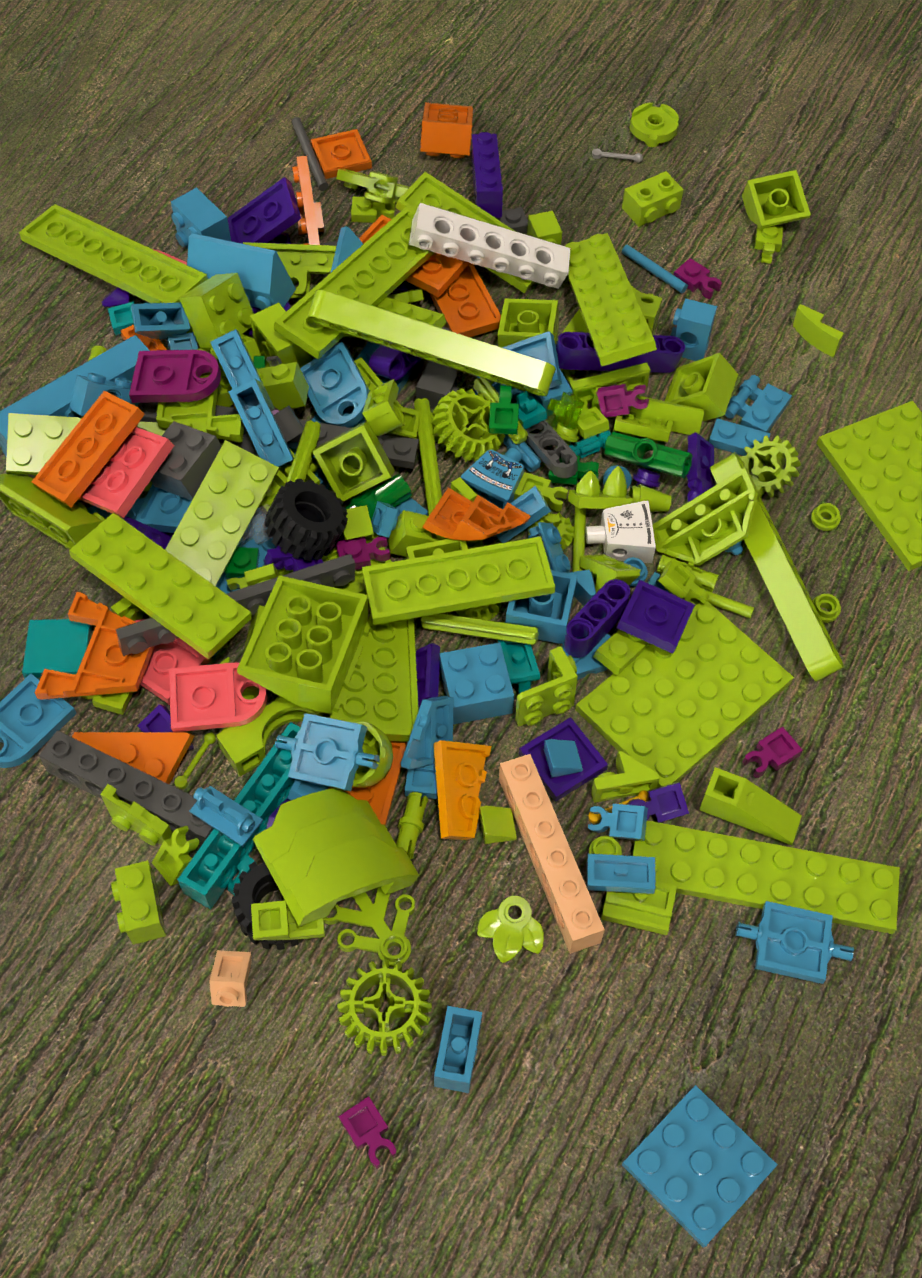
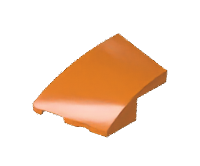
(471, 521)

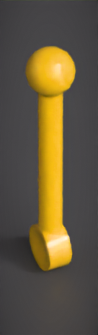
(595, 818)

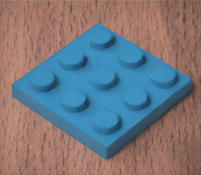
(699, 1166)

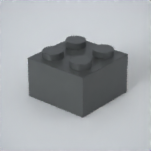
(187, 461)

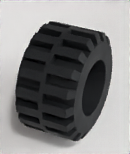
(306, 519)
(251, 891)

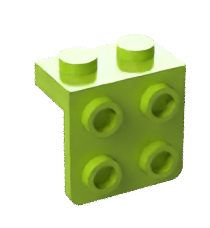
(551, 697)

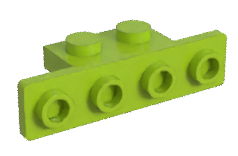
(657, 419)

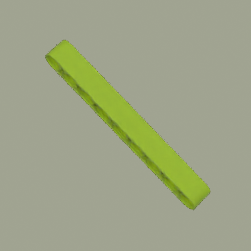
(431, 343)
(785, 584)

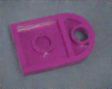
(174, 376)

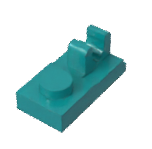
(520, 664)

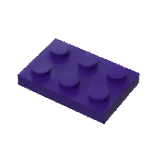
(265, 215)

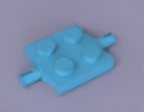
(327, 751)
(794, 942)

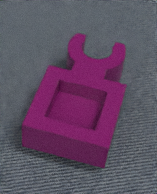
(698, 277)
(617, 400)
(362, 551)
(774, 750)
(365, 1128)

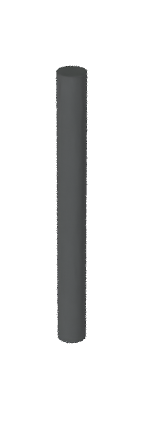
(309, 152)

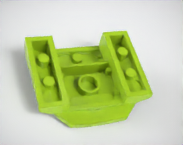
(330, 850)

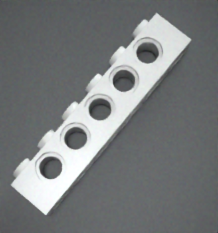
(489, 246)

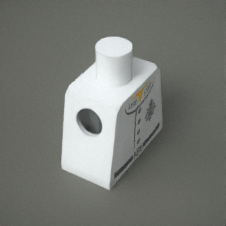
(625, 532)

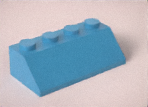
(258, 268)

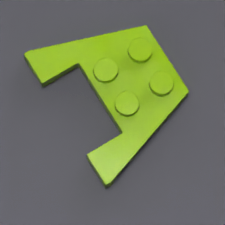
(201, 415)

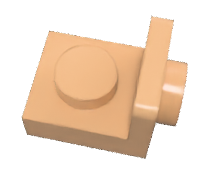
(230, 978)

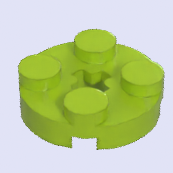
(645, 124)

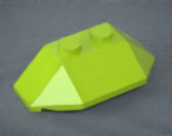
(709, 521)

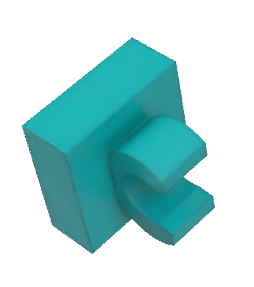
(530, 410)

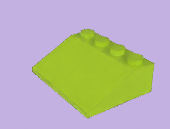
(305, 642)

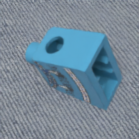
(495, 476)

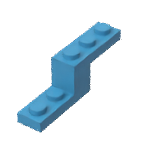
(251, 399)

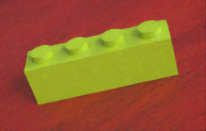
(45, 512)

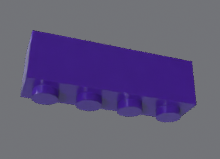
(487, 173)

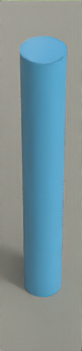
(654, 268)

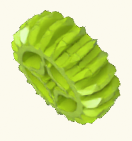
(452, 417)
(397, 1007)

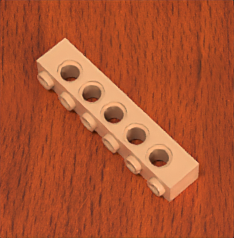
(550, 854)

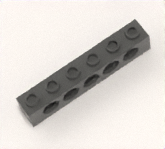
(93, 770)

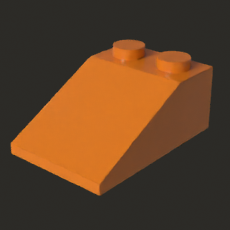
(446, 130)

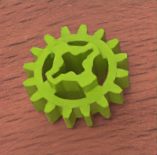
(771, 454)

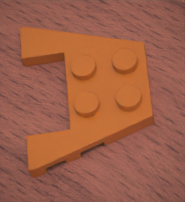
(103, 665)

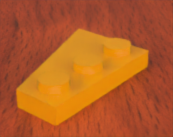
(458, 782)

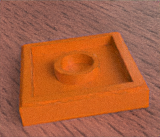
(341, 151)

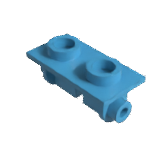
(551, 541)
(225, 814)

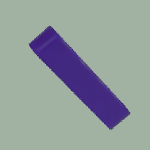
(577, 352)

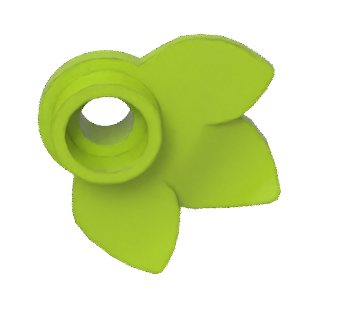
(510, 933)

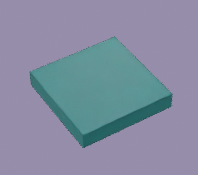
(55, 646)

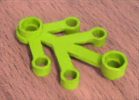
(373, 917)

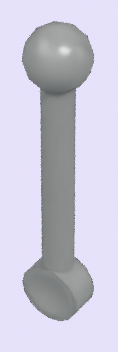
(597, 153)

